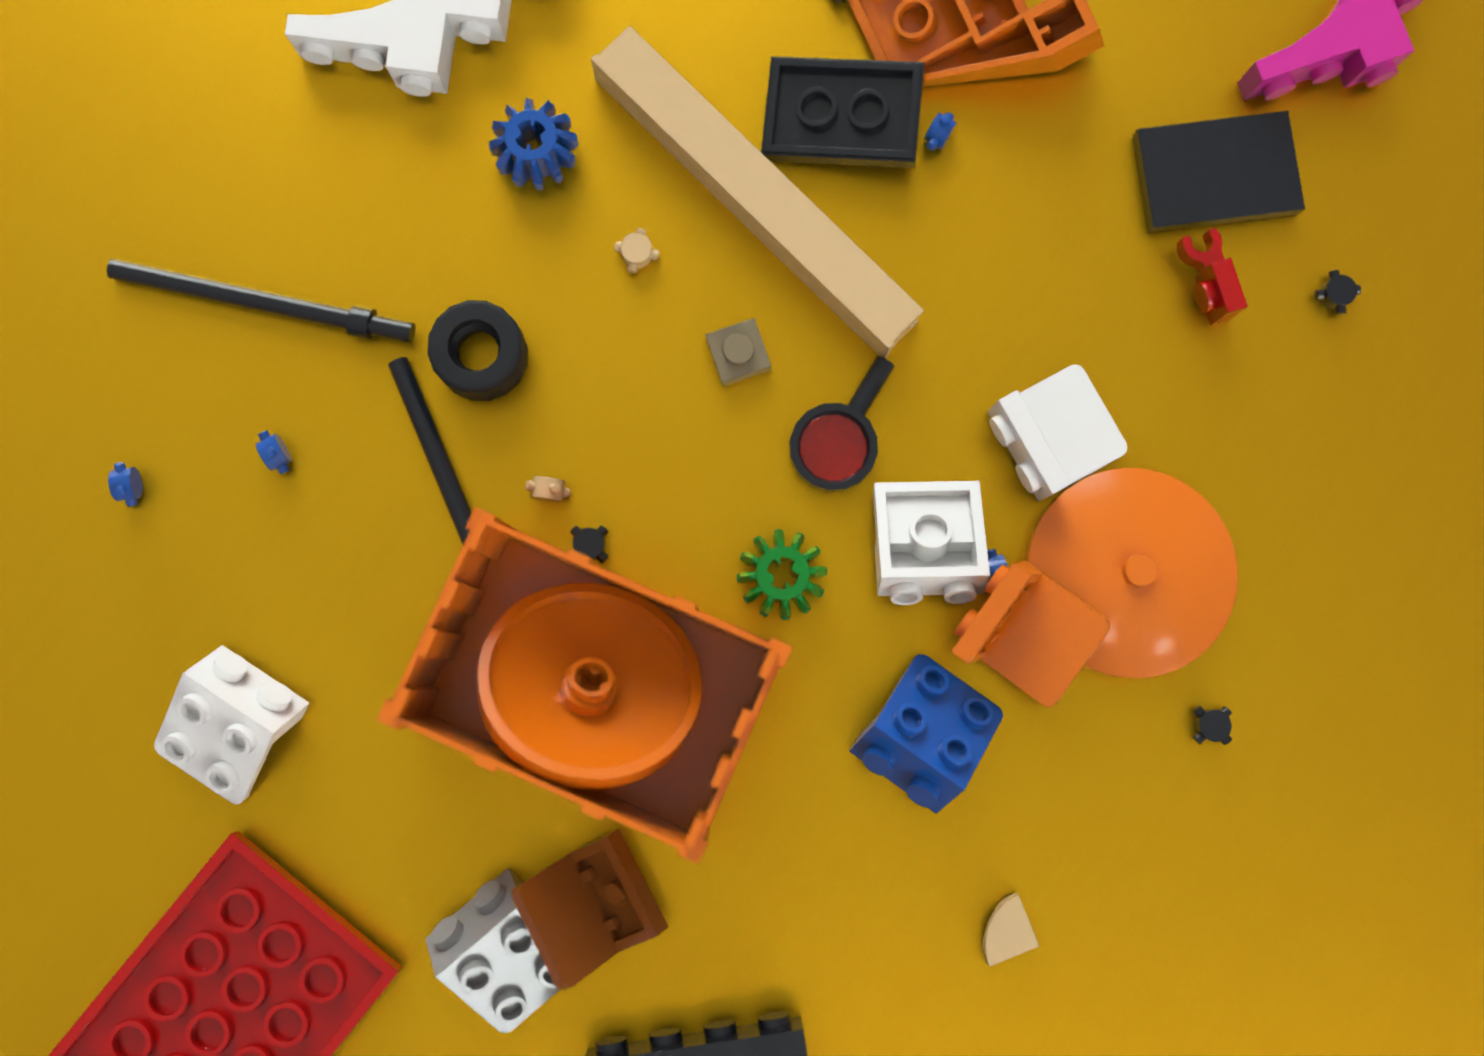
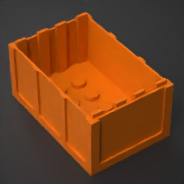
(506, 566)

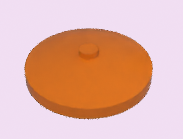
(1146, 560)
(588, 685)

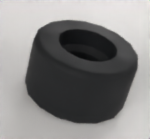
(459, 323)

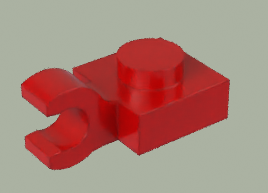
(1217, 284)

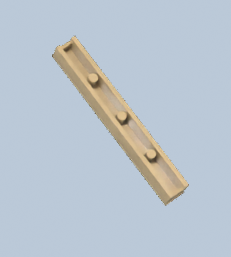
(756, 192)

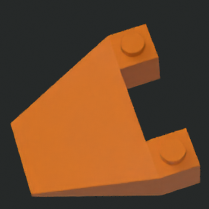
(978, 37)

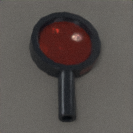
(835, 442)

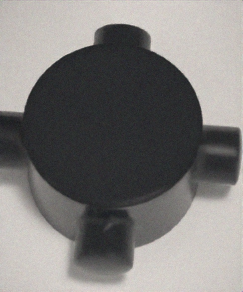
(1337, 292)
(590, 542)
(1212, 725)

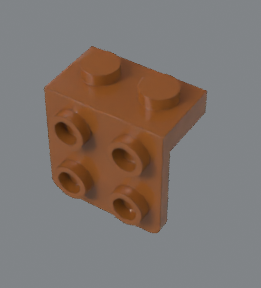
(588, 908)

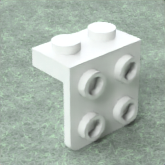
(1056, 431)
(226, 722)

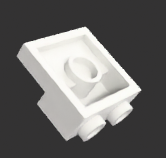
(930, 541)

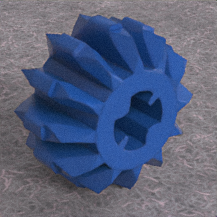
(527, 126)

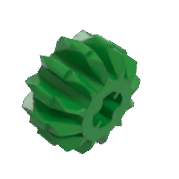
(799, 570)

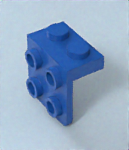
(929, 734)

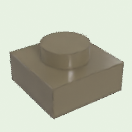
(738, 352)

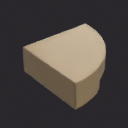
(1008, 931)

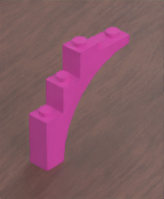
(1356, 41)

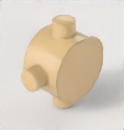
(636, 250)
(547, 489)

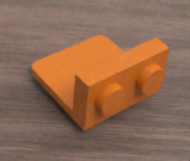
(1031, 632)

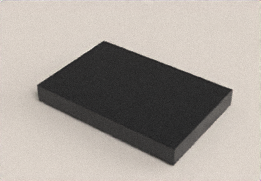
(843, 111)
(1218, 171)

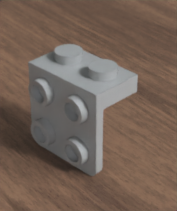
(490, 957)

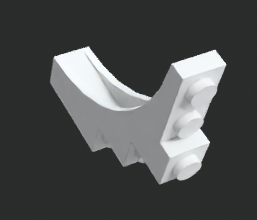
(403, 35)

